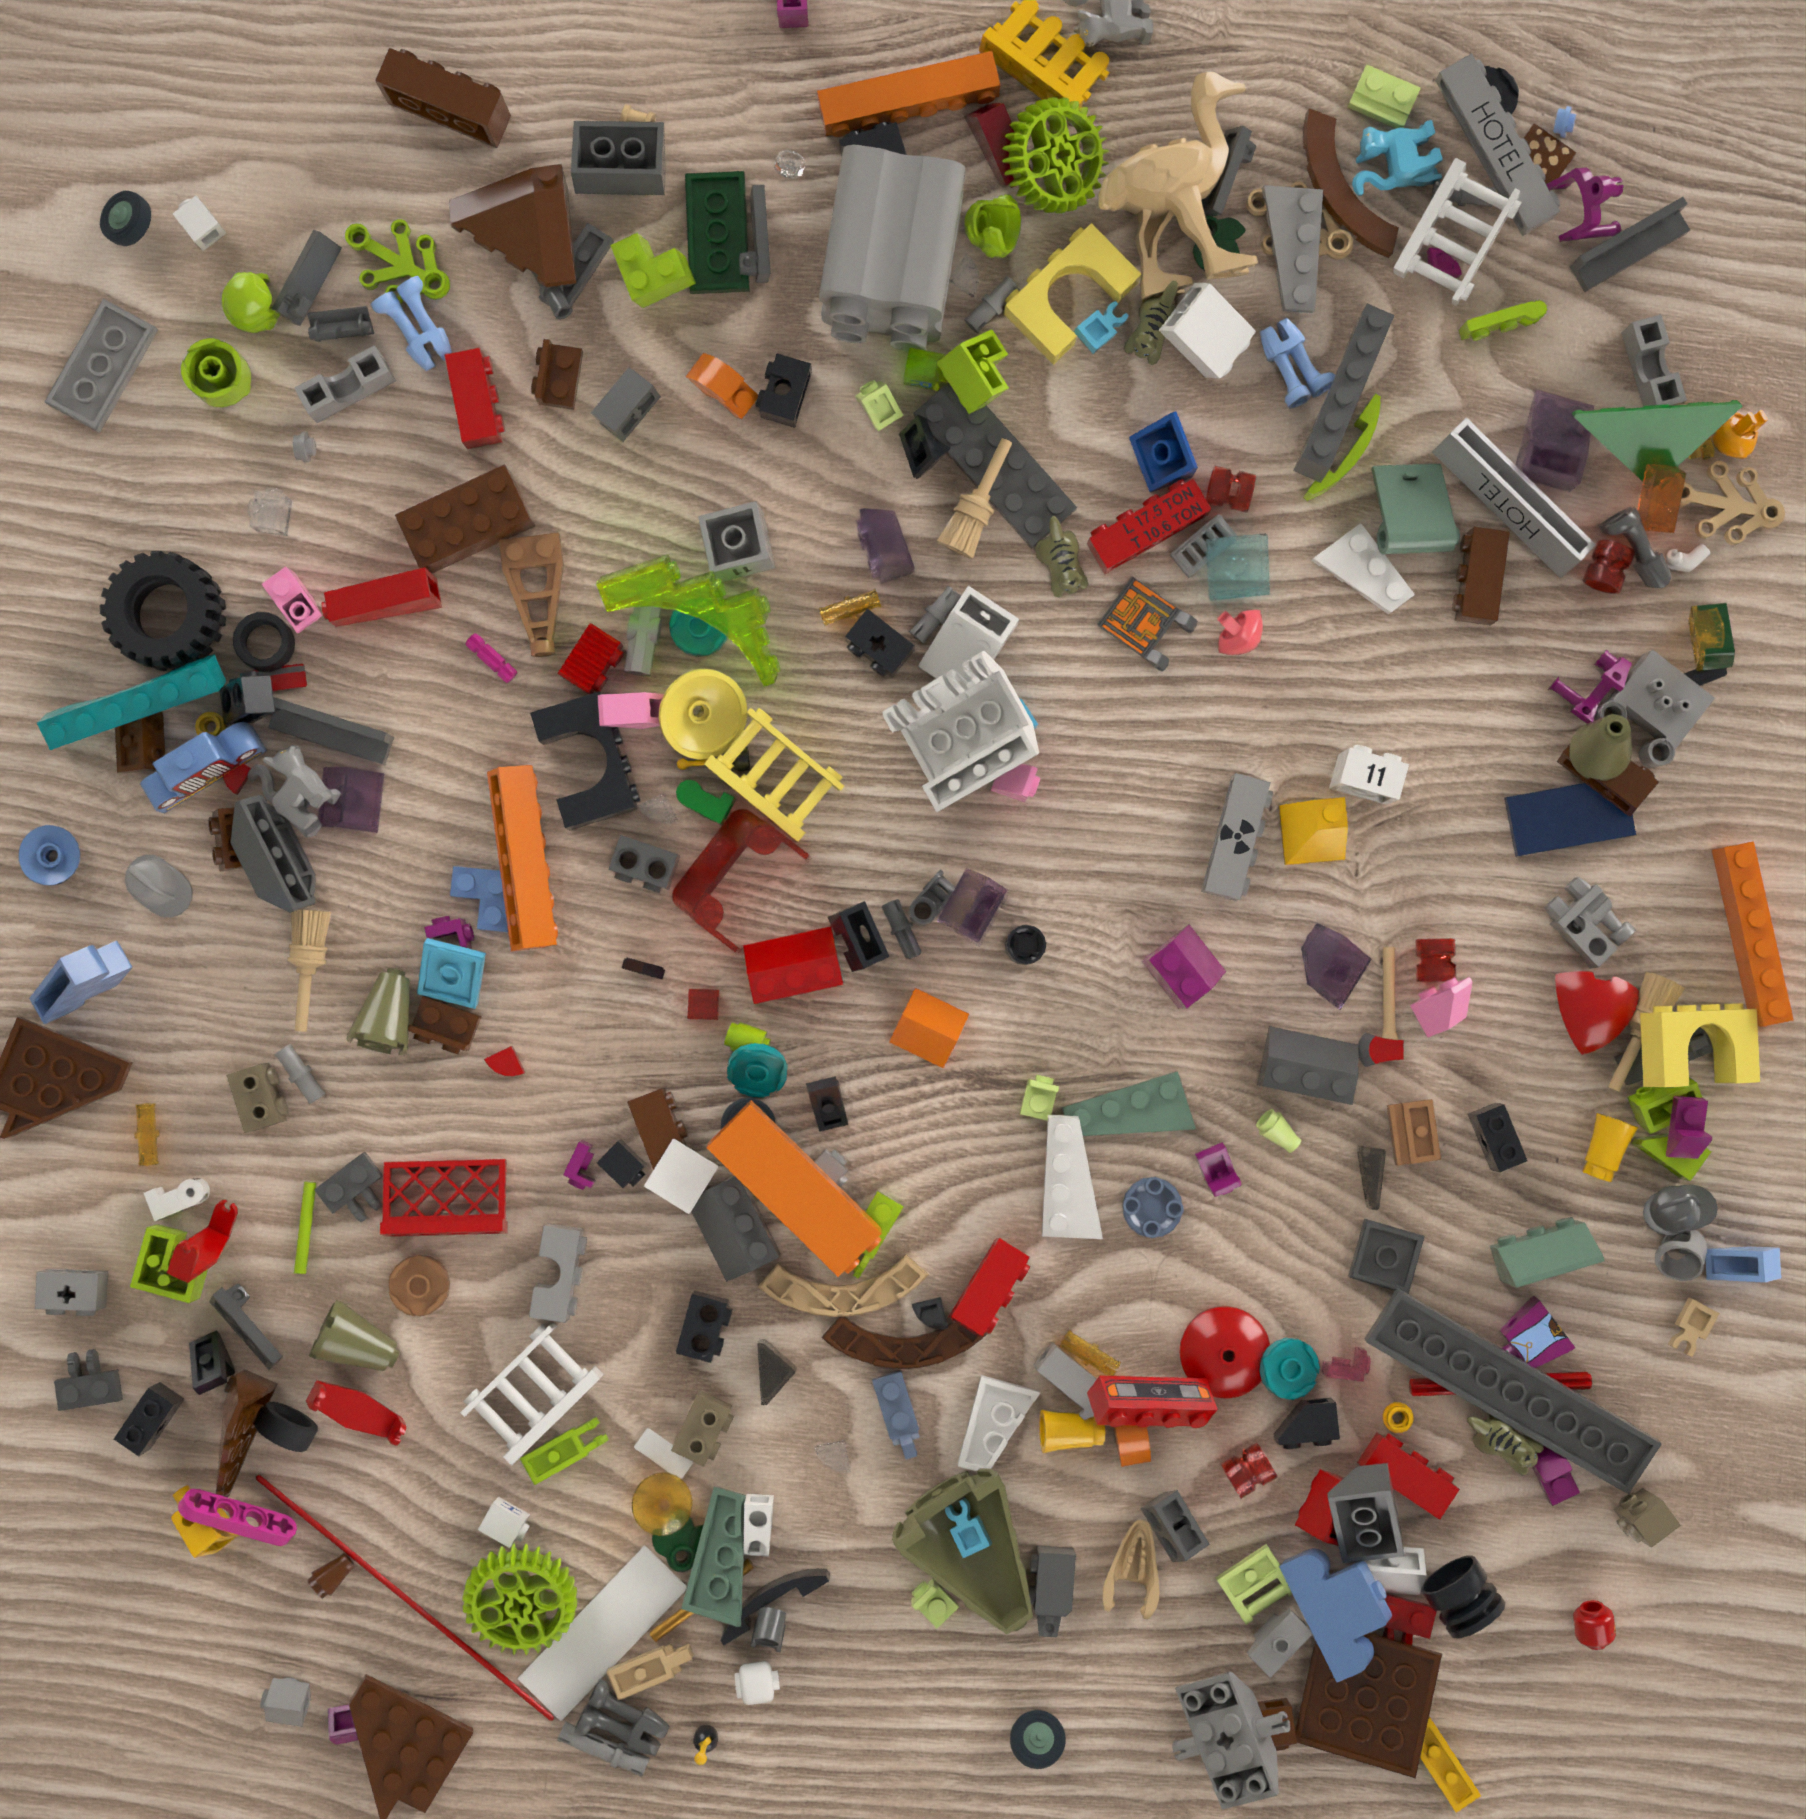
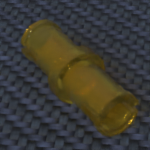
(849, 607)
(146, 1134)
(1089, 1353)

